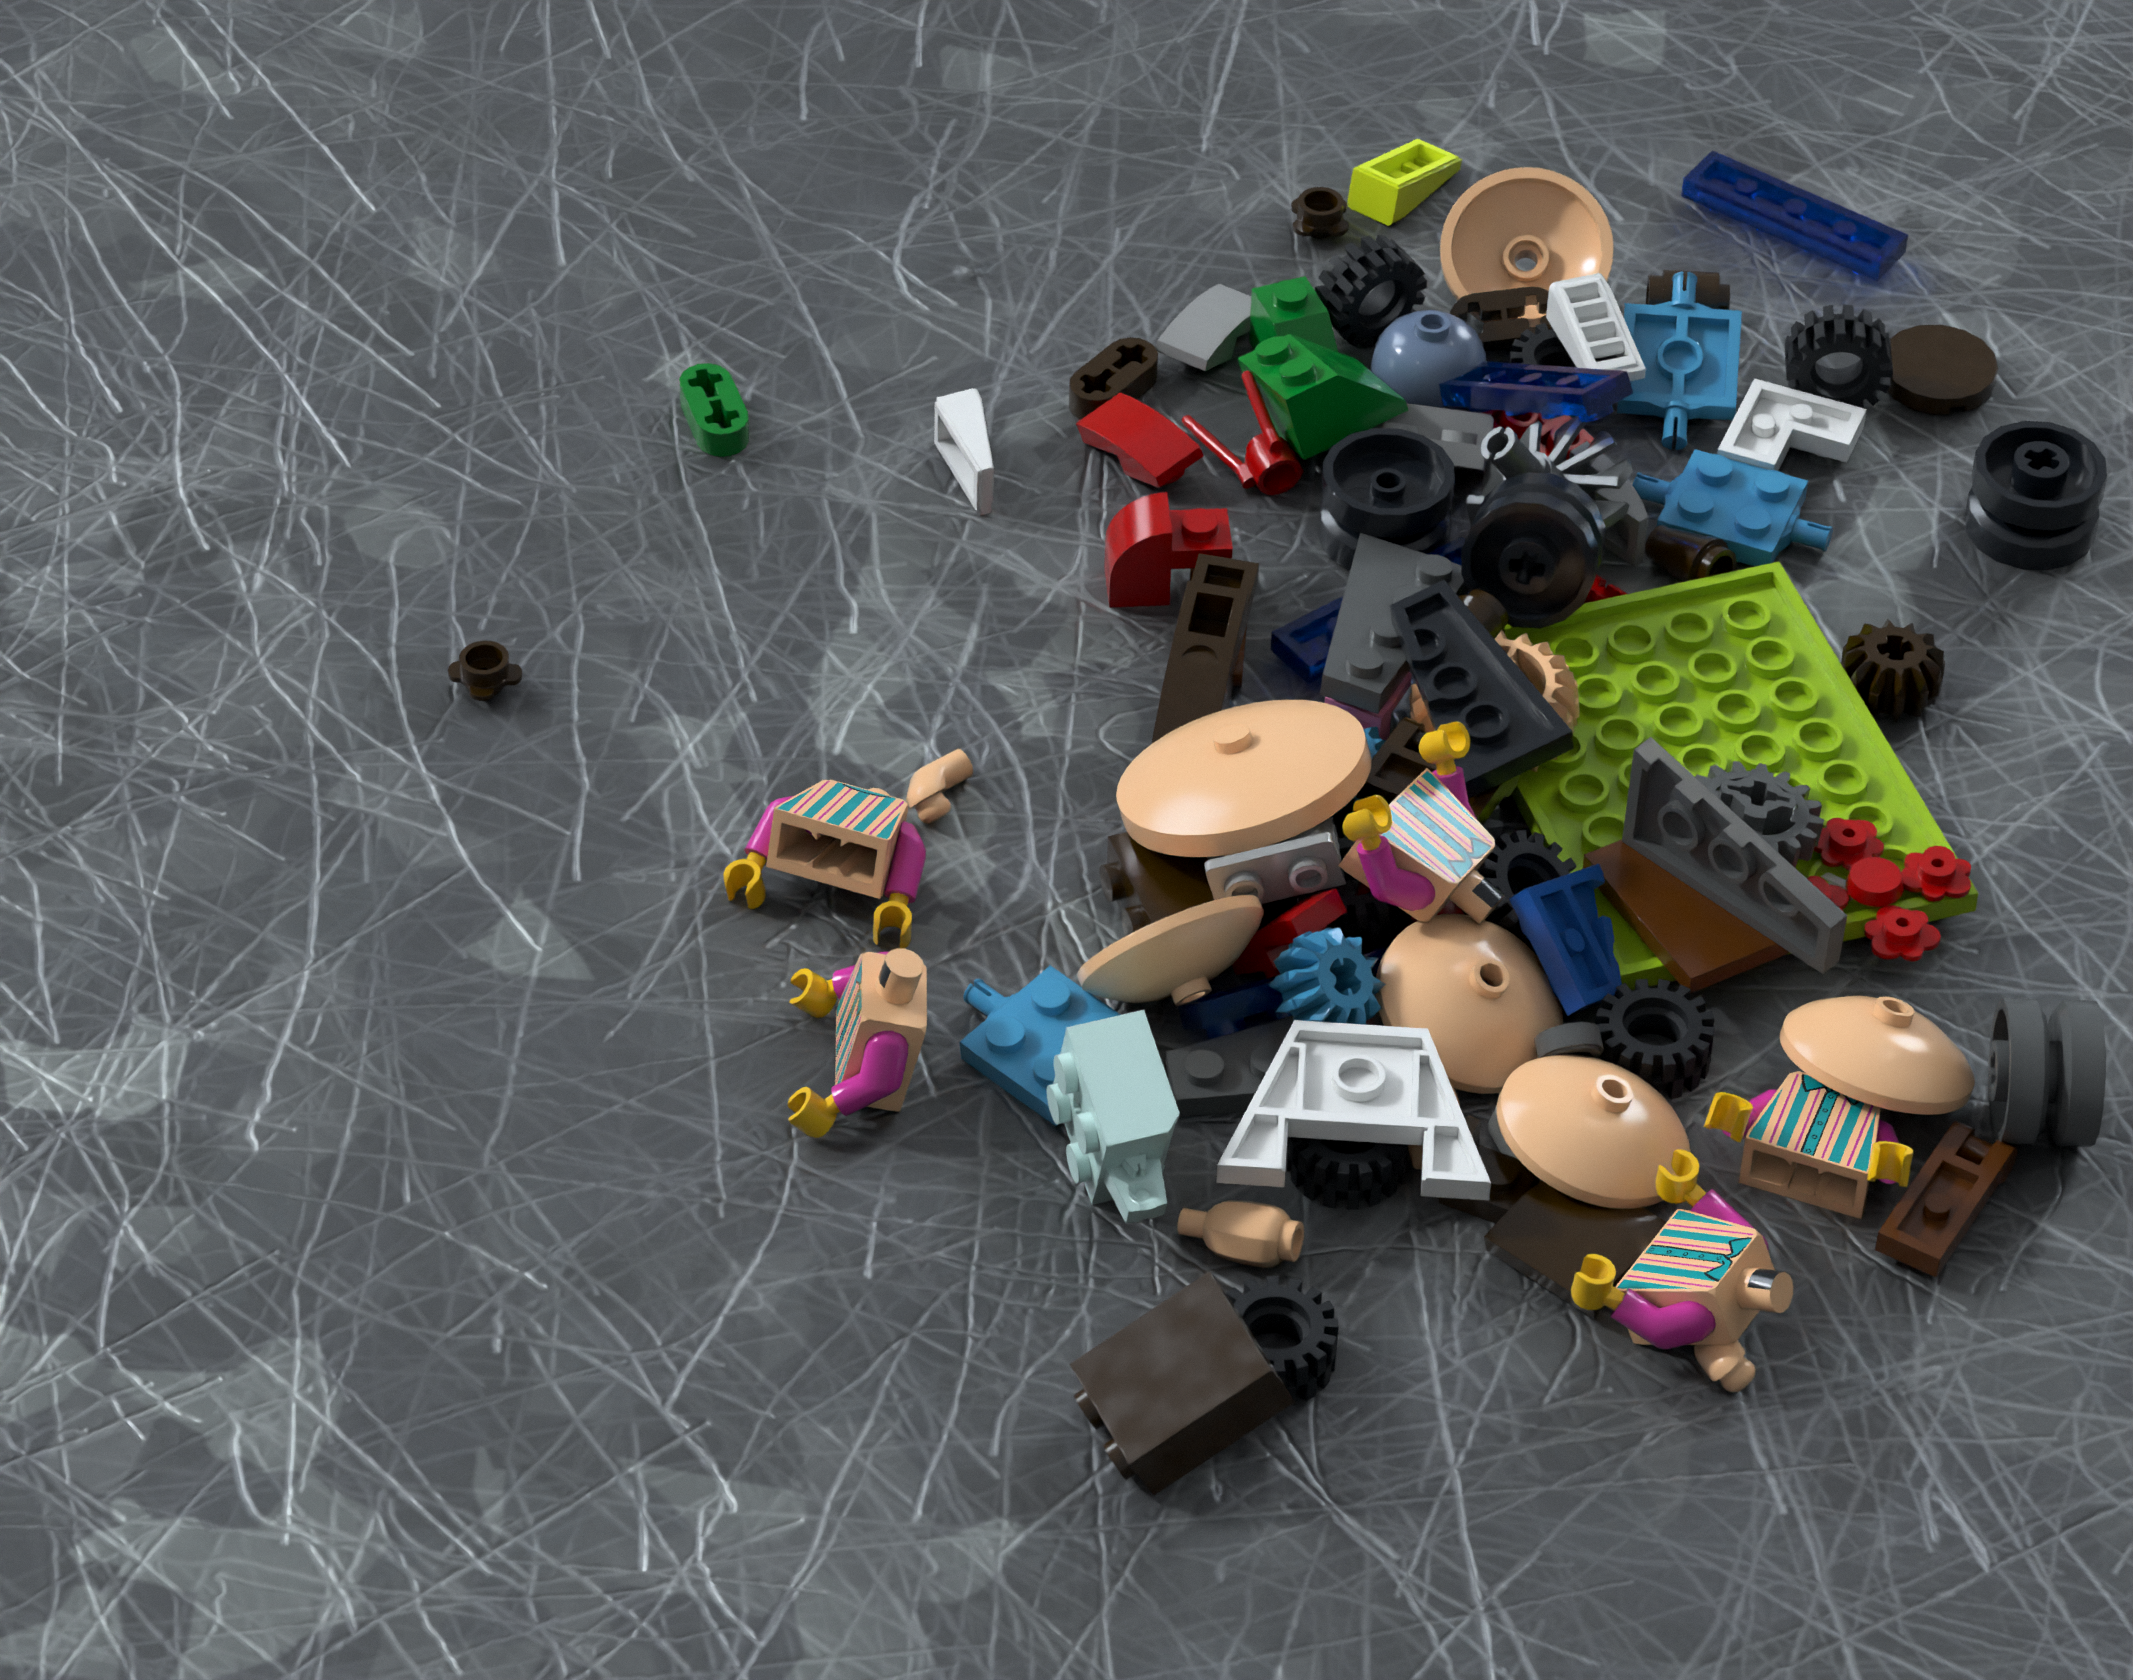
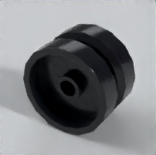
(1387, 488)
(2035, 495)
(1535, 548)

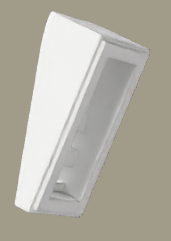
(1592, 325)
(965, 445)

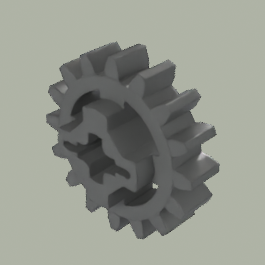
(1770, 807)

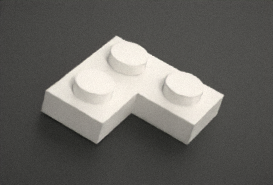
(1782, 418)

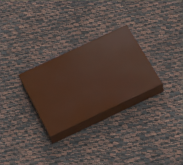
(1678, 924)

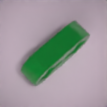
(723, 406)

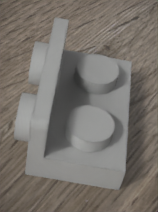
(1454, 430)
(1281, 869)

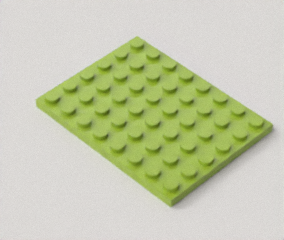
(1716, 679)

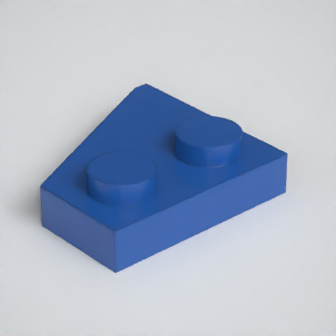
(1570, 937)

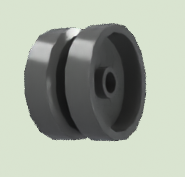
(2047, 1072)

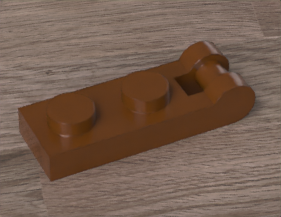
(1945, 1199)

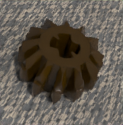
(1894, 669)

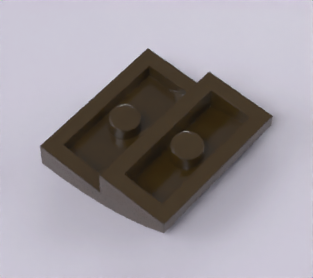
(1552, 1233)

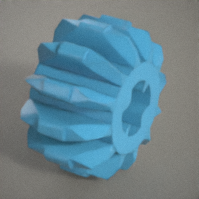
(1327, 979)

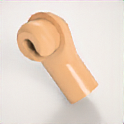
(933, 779)
(1726, 1364)

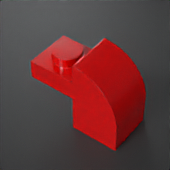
(1151, 540)

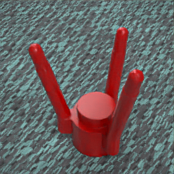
(1268, 457)

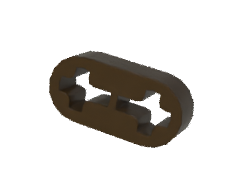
(1501, 306)
(1104, 374)

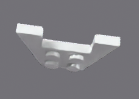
(1359, 1088)

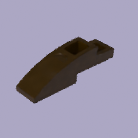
(1206, 641)

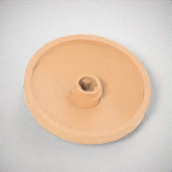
(1244, 778)

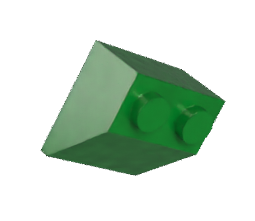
(1318, 393)

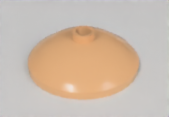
(1520, 217)
(1174, 954)
(1477, 1028)
(1878, 1054)
(1590, 1129)

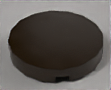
(1941, 369)

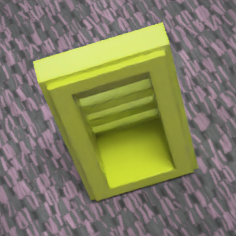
(1400, 180)

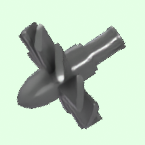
(1512, 457)

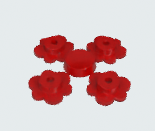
(1881, 883)

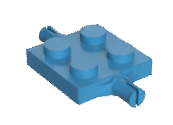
(1687, 361)
(1737, 503)
(1026, 1032)

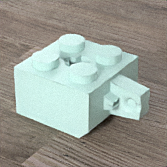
(1115, 1112)

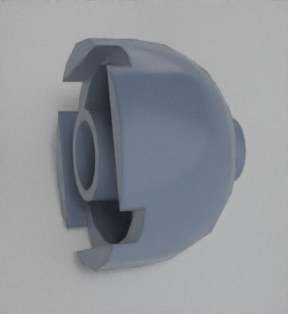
(1423, 352)

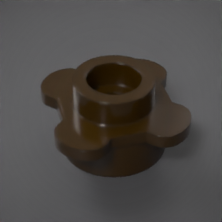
(1320, 213)
(484, 670)

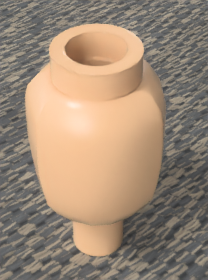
(1245, 1232)

